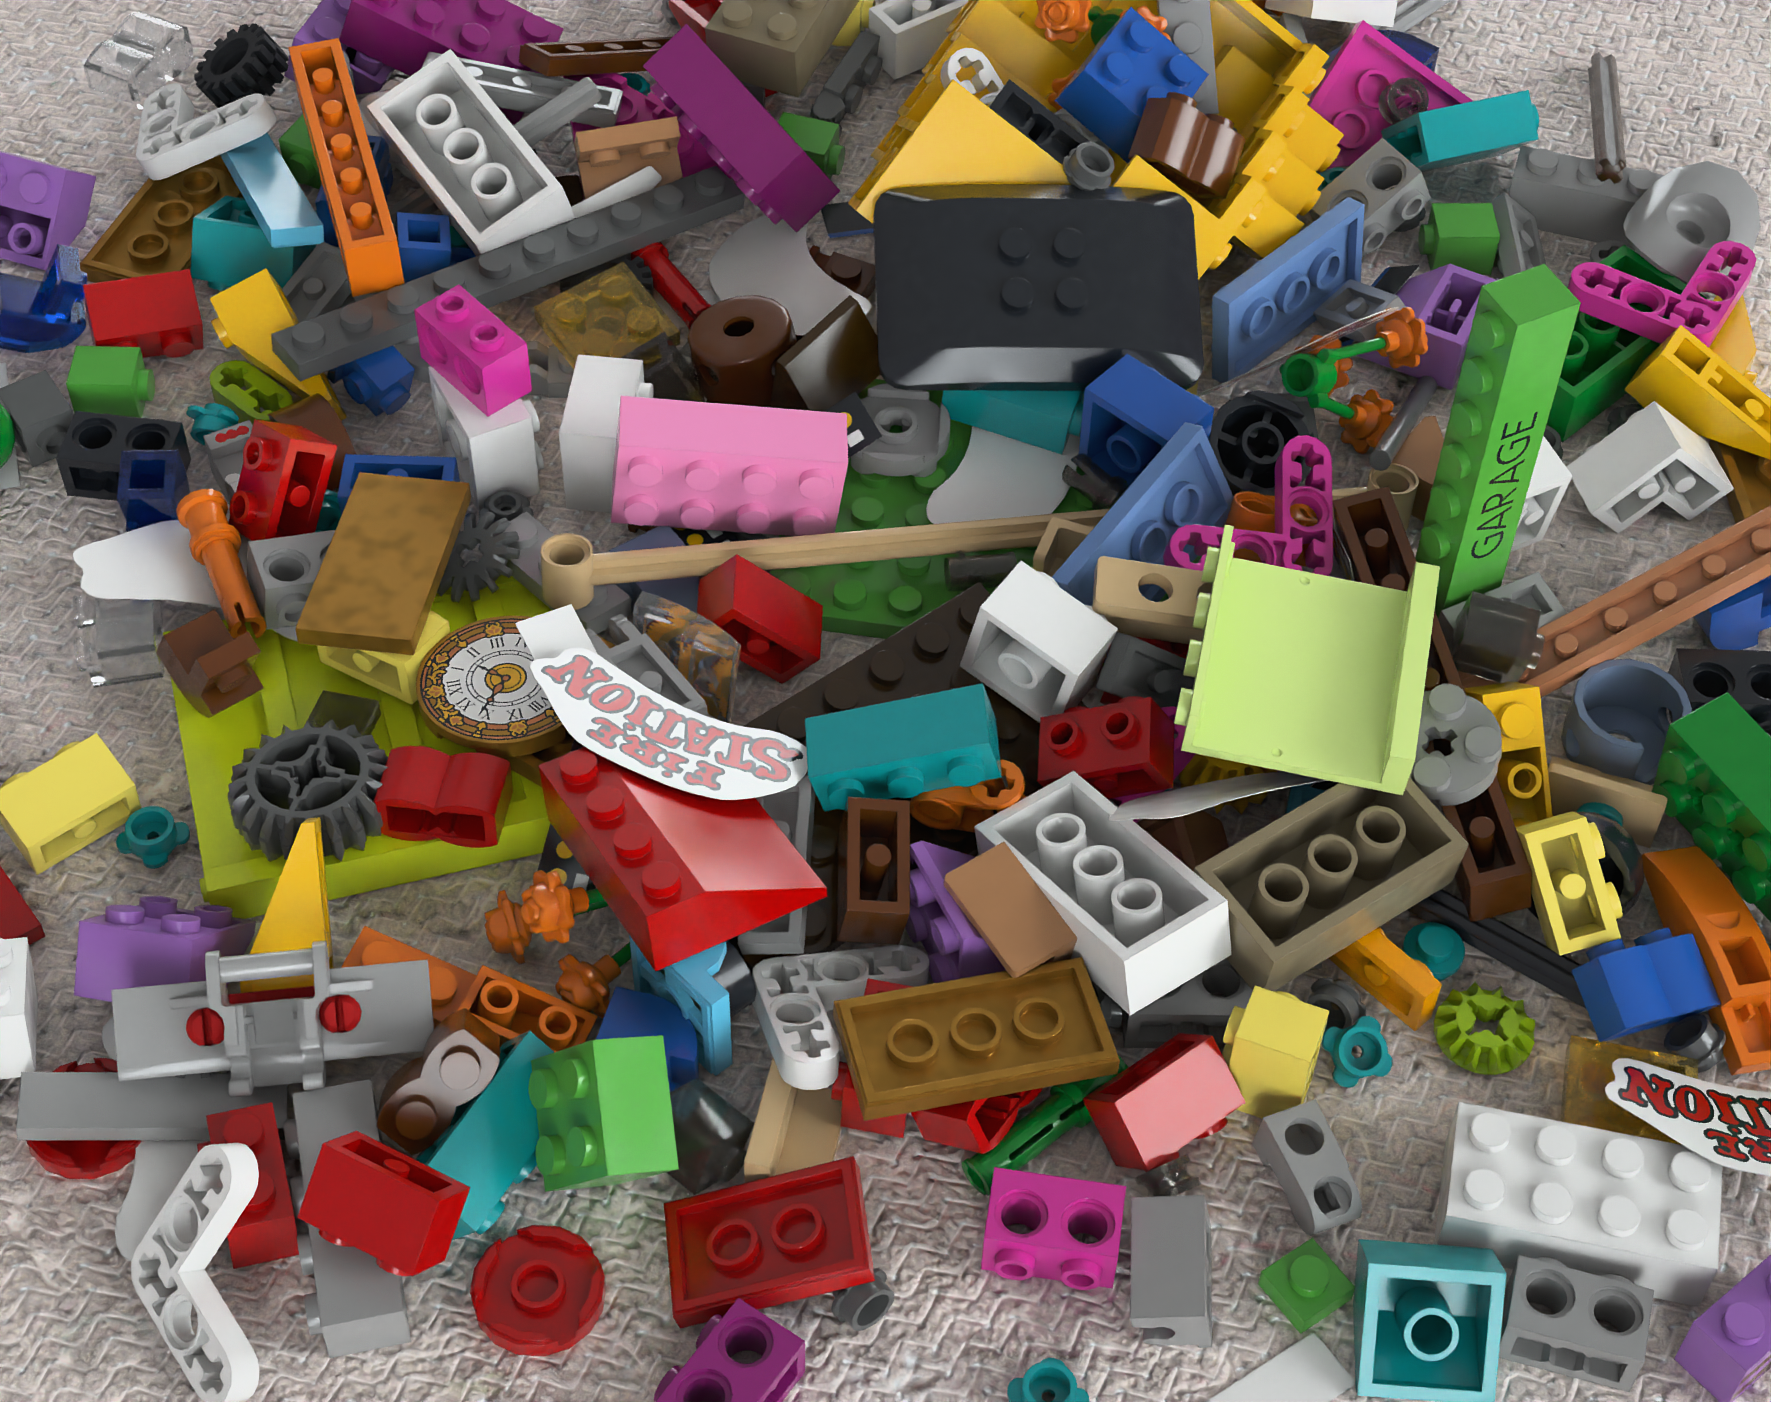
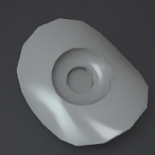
(1690, 213)

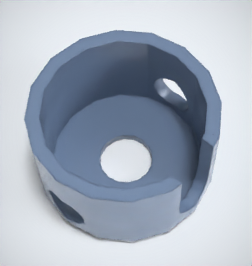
(1624, 700)

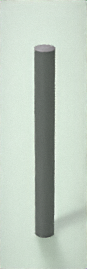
(1402, 423)

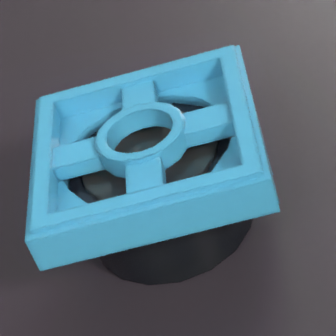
(708, 992)

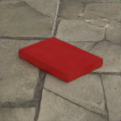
(768, 1241)

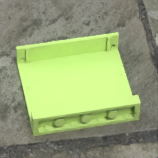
(1308, 671)

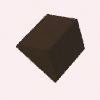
(828, 361)

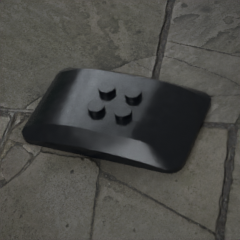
(1033, 286)

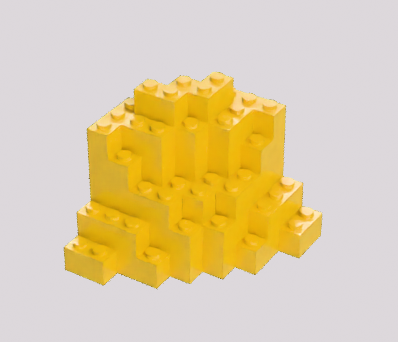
(1259, 82)

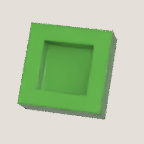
(1306, 1285)

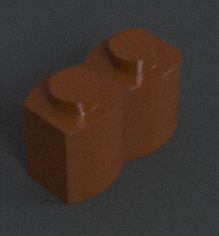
(1188, 146)
(425, 1091)

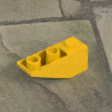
(1524, 760)

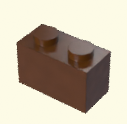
(873, 871)

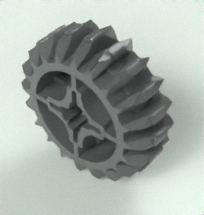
(306, 777)

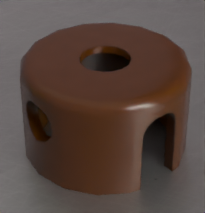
(739, 344)

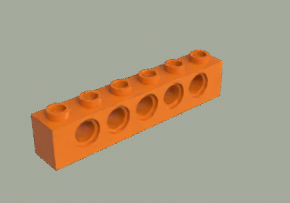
(346, 168)

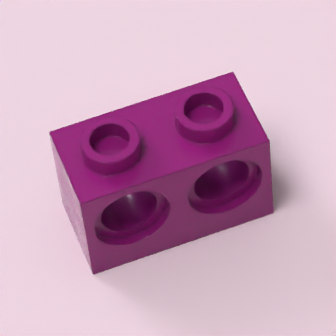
(715, 1377)

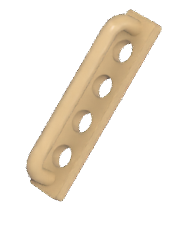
(1120, 601)

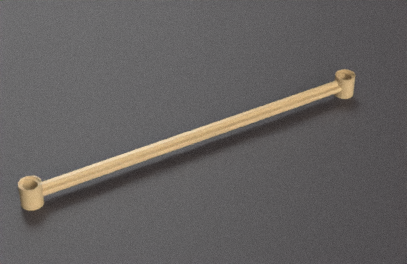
(573, 570)

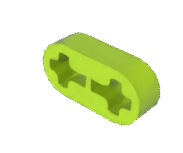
(260, 391)

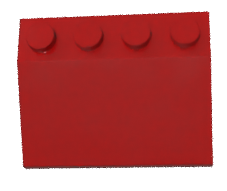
(672, 861)

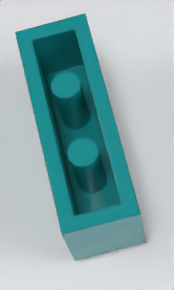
(903, 747)
(492, 1137)

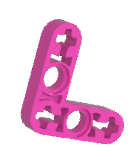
(1687, 309)
(1286, 543)

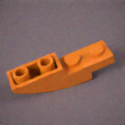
(1701, 900)
(492, 997)

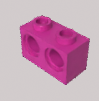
(473, 350)
(1055, 1212)

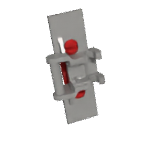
(275, 1032)

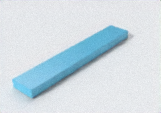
(273, 194)

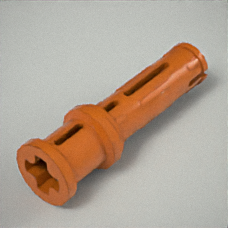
(217, 547)

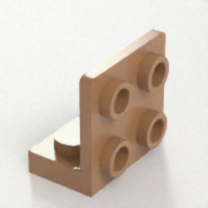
(622, 150)

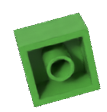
(603, 1113)

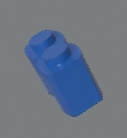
(1644, 984)

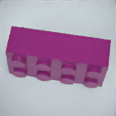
(477, 30)
(738, 131)

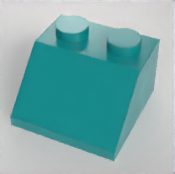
(233, 247)
(1427, 1321)

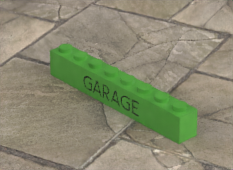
(1495, 430)

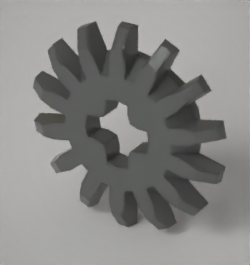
(493, 563)

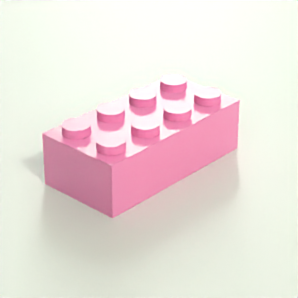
(728, 467)

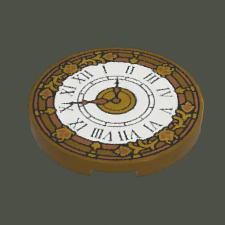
(483, 694)

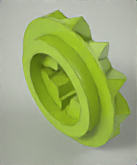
(1484, 1051)

